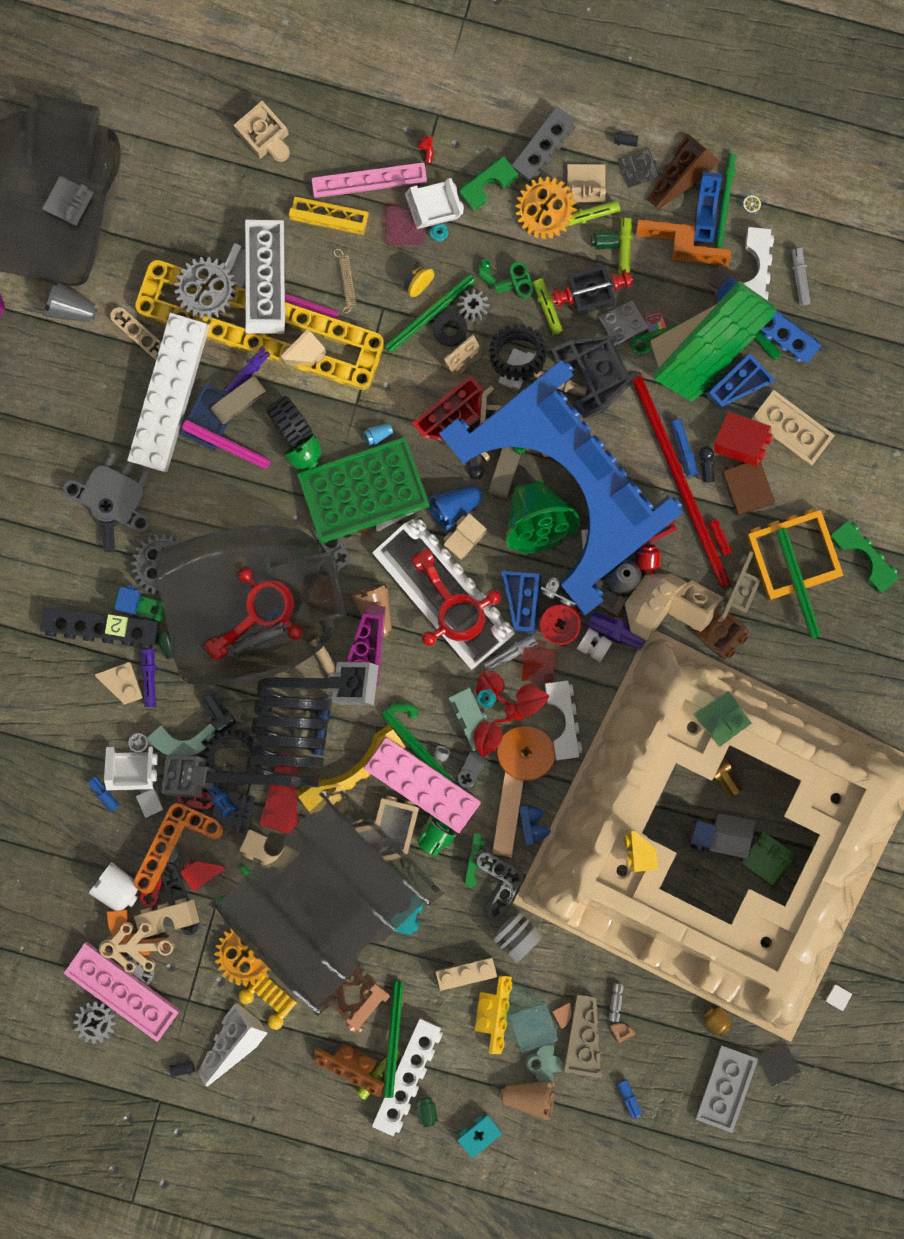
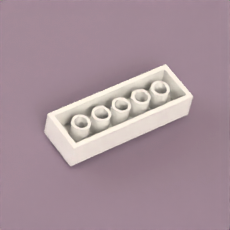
(264, 276)

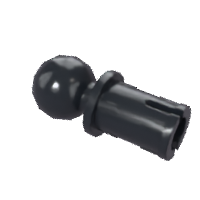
(706, 454)

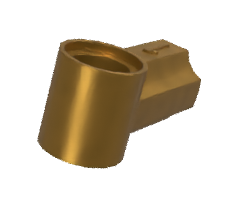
(727, 779)

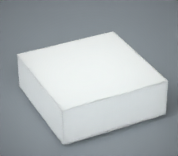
(838, 997)

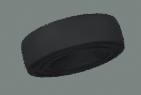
(442, 320)

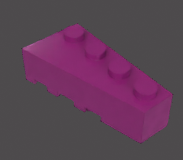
(369, 638)

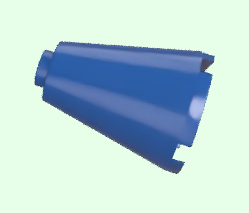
(453, 504)

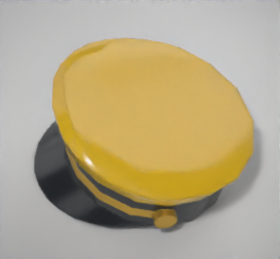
(418, 280)

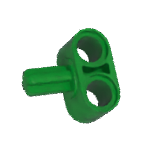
(516, 282)

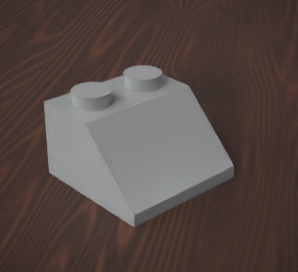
(733, 836)

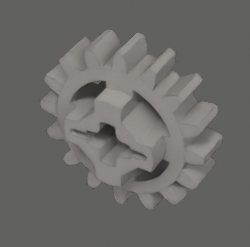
(98, 1031)

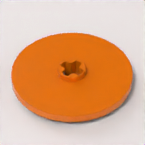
(540, 753)

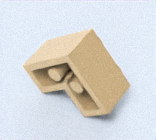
(465, 537)

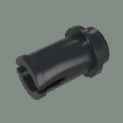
(625, 139)
(182, 1069)

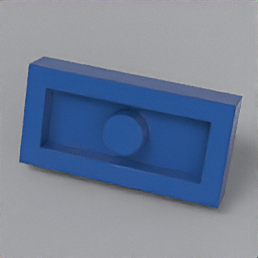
(532, 833)

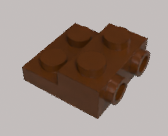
(723, 636)

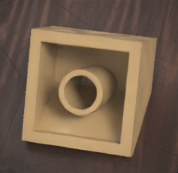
(695, 605)

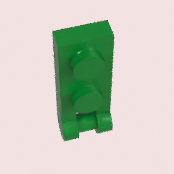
(145, 607)
(478, 844)

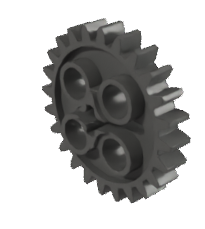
(144, 563)

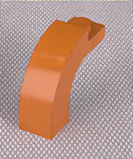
(115, 921)

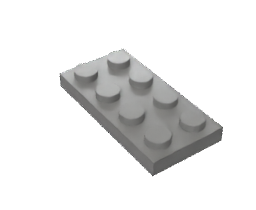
(726, 1088)

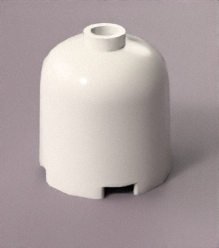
(115, 888)

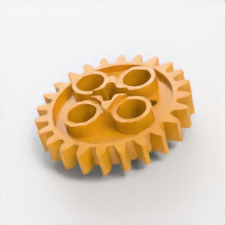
(559, 217)
(257, 967)

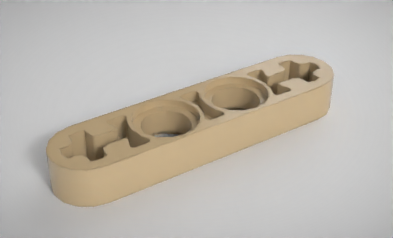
(140, 335)

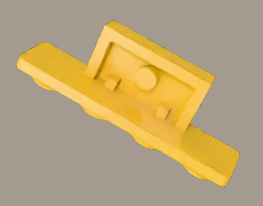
(493, 1013)

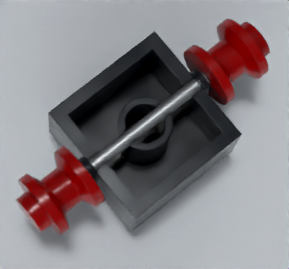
(591, 289)

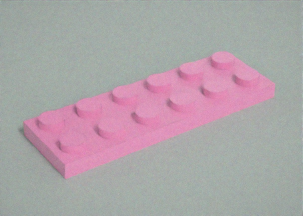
(422, 784)
(122, 991)

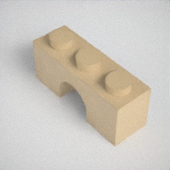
(255, 847)
(182, 915)
(466, 974)

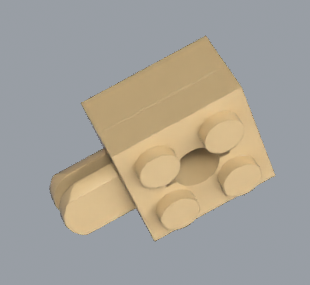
(264, 132)

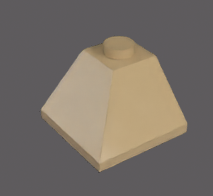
(304, 351)

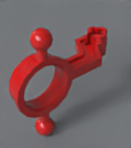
(424, 560)
(217, 647)

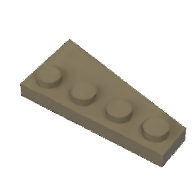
(582, 1047)

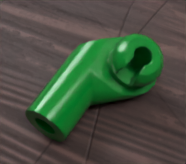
(485, 272)
(405, 707)

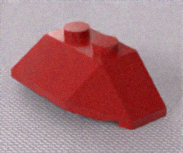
(460, 403)

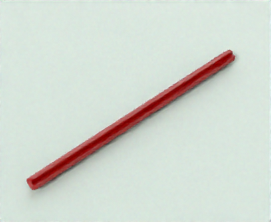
(681, 482)

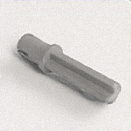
(801, 277)
(510, 653)

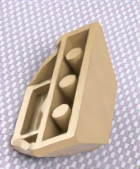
(651, 602)

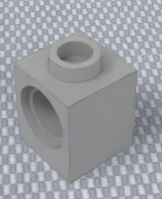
(150, 802)

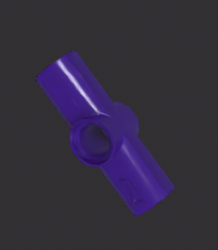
(615, 630)

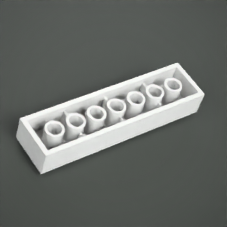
(168, 392)

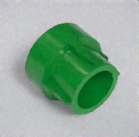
(435, 836)

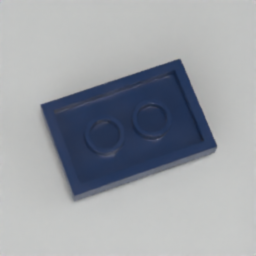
(204, 417)

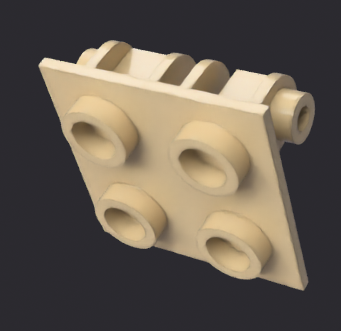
(586, 182)
(463, 356)

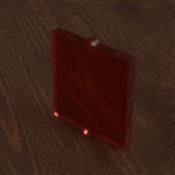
(538, 665)

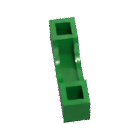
(880, 575)

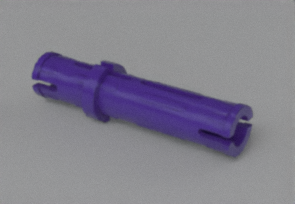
(248, 370)

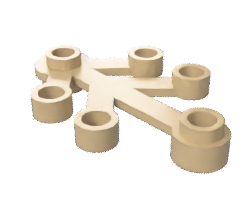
(134, 948)

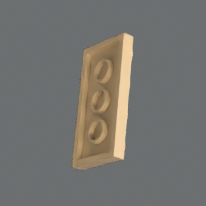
(793, 428)

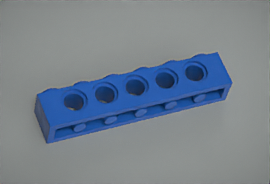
(802, 353)

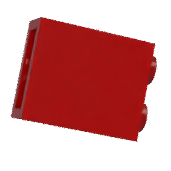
(743, 439)

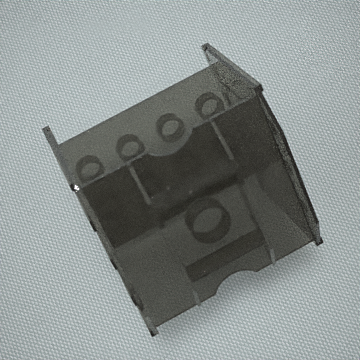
(326, 898)

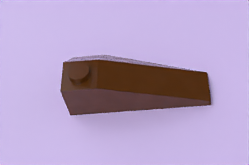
(683, 171)

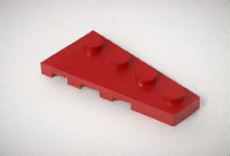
(281, 803)

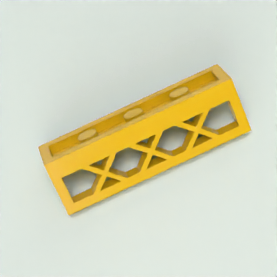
(328, 220)

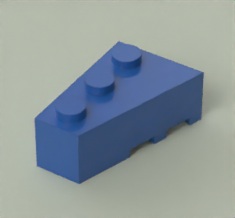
(524, 599)

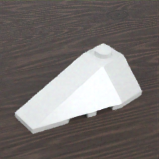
(237, 1038)

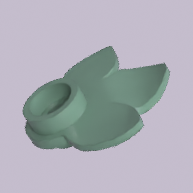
(547, 1063)

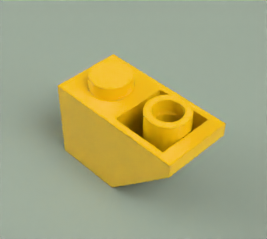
(641, 854)

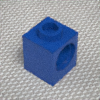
(128, 599)

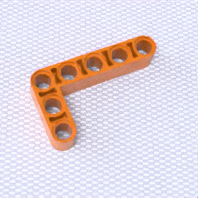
(170, 842)

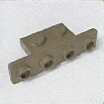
(742, 591)

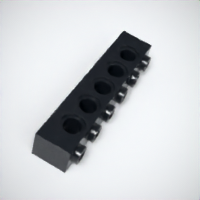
(51, 617)

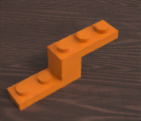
(683, 242)

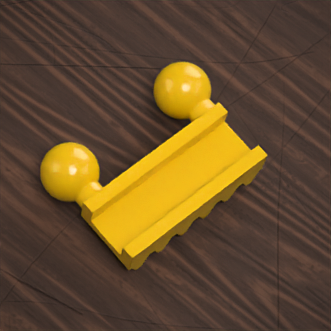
(273, 995)

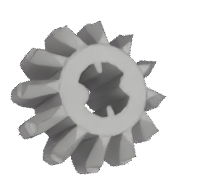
(478, 309)

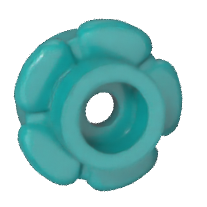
(439, 237)
(482, 698)

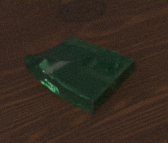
(722, 718)

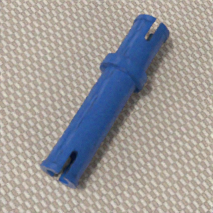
(684, 448)

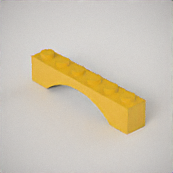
(310, 795)

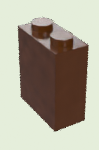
(747, 487)

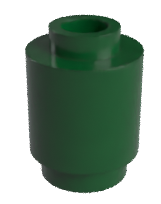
(605, 239)
(426, 1112)

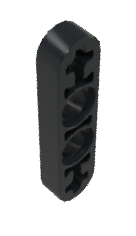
(176, 874)

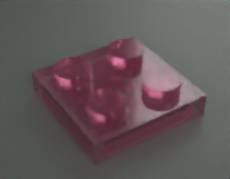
(402, 228)

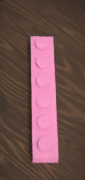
(369, 180)

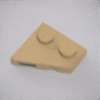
(122, 683)

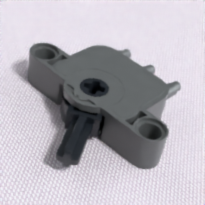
(119, 491)

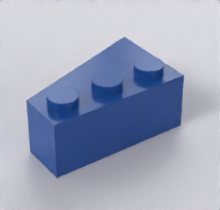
(741, 379)

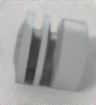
(517, 937)

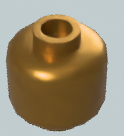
(717, 1021)

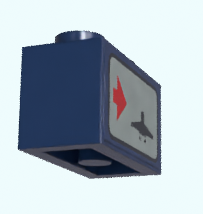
(701, 835)

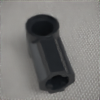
(220, 715)

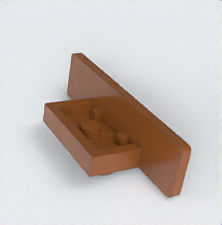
(351, 1066)

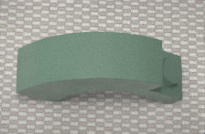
(167, 744)

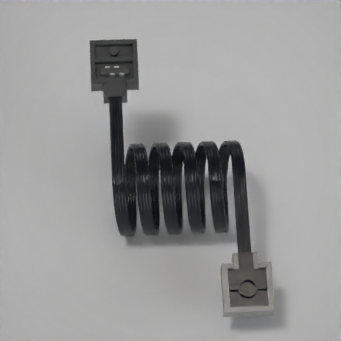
(350, 686)

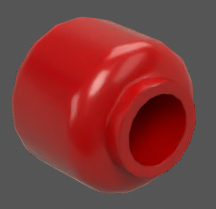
(648, 558)

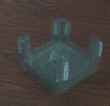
(533, 1027)

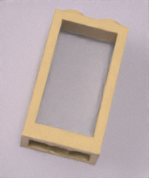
(398, 820)

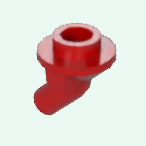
(426, 144)

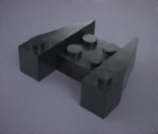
(601, 368)

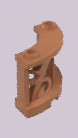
(360, 1010)

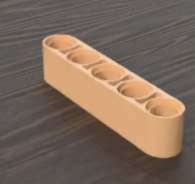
(507, 816)

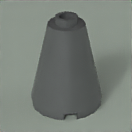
(68, 304)
(622, 585)

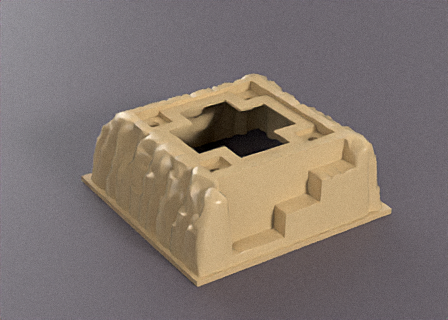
(618, 787)

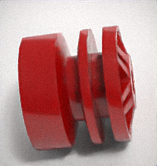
(556, 634)

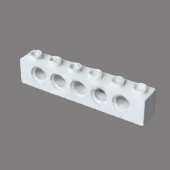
(423, 1028)

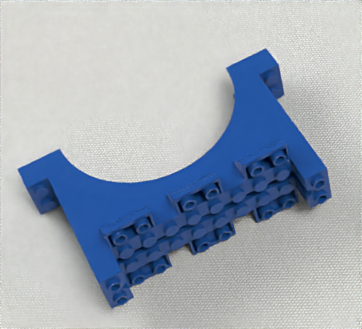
(616, 512)

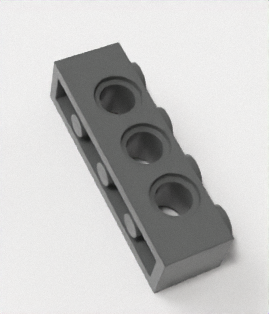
(557, 119)

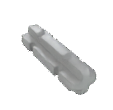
(616, 1000)

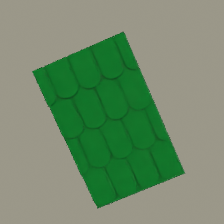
(708, 342)

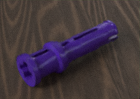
(148, 667)

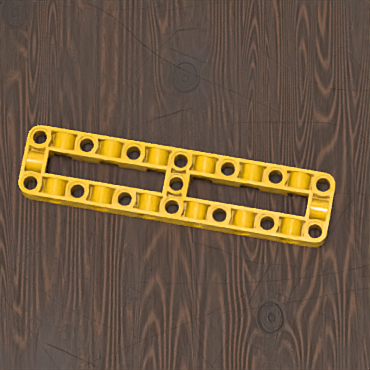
(239, 339)

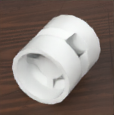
(600, 648)

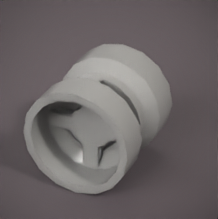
(135, 742)

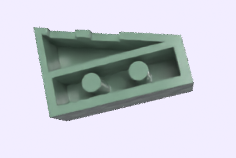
(468, 713)

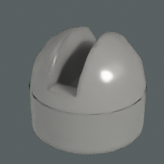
(441, 753)

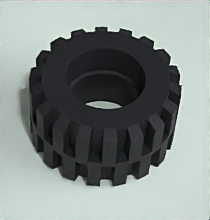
(289, 421)

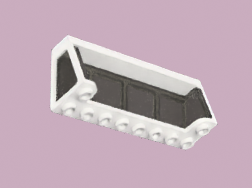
(395, 557)

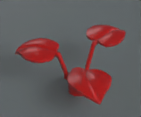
(530, 700)

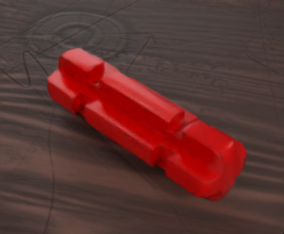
(720, 537)

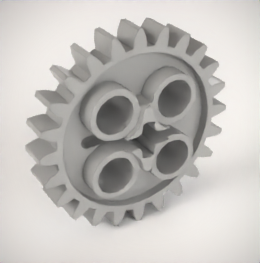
(219, 298)

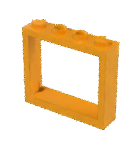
(791, 521)

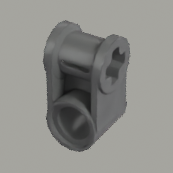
(472, 766)

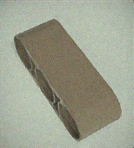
(238, 400)
(504, 472)

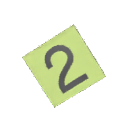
(116, 625)

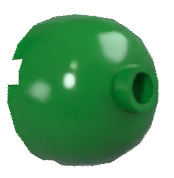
(304, 454)

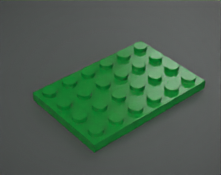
(363, 490)

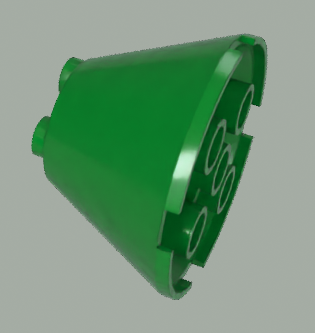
(538, 519)

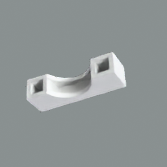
(758, 244)
(566, 745)

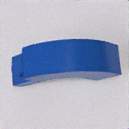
(706, 207)

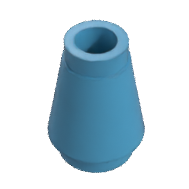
(377, 433)

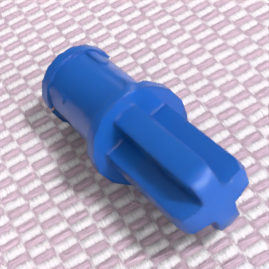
(103, 794)
(629, 1099)

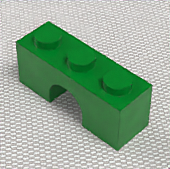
(499, 172)

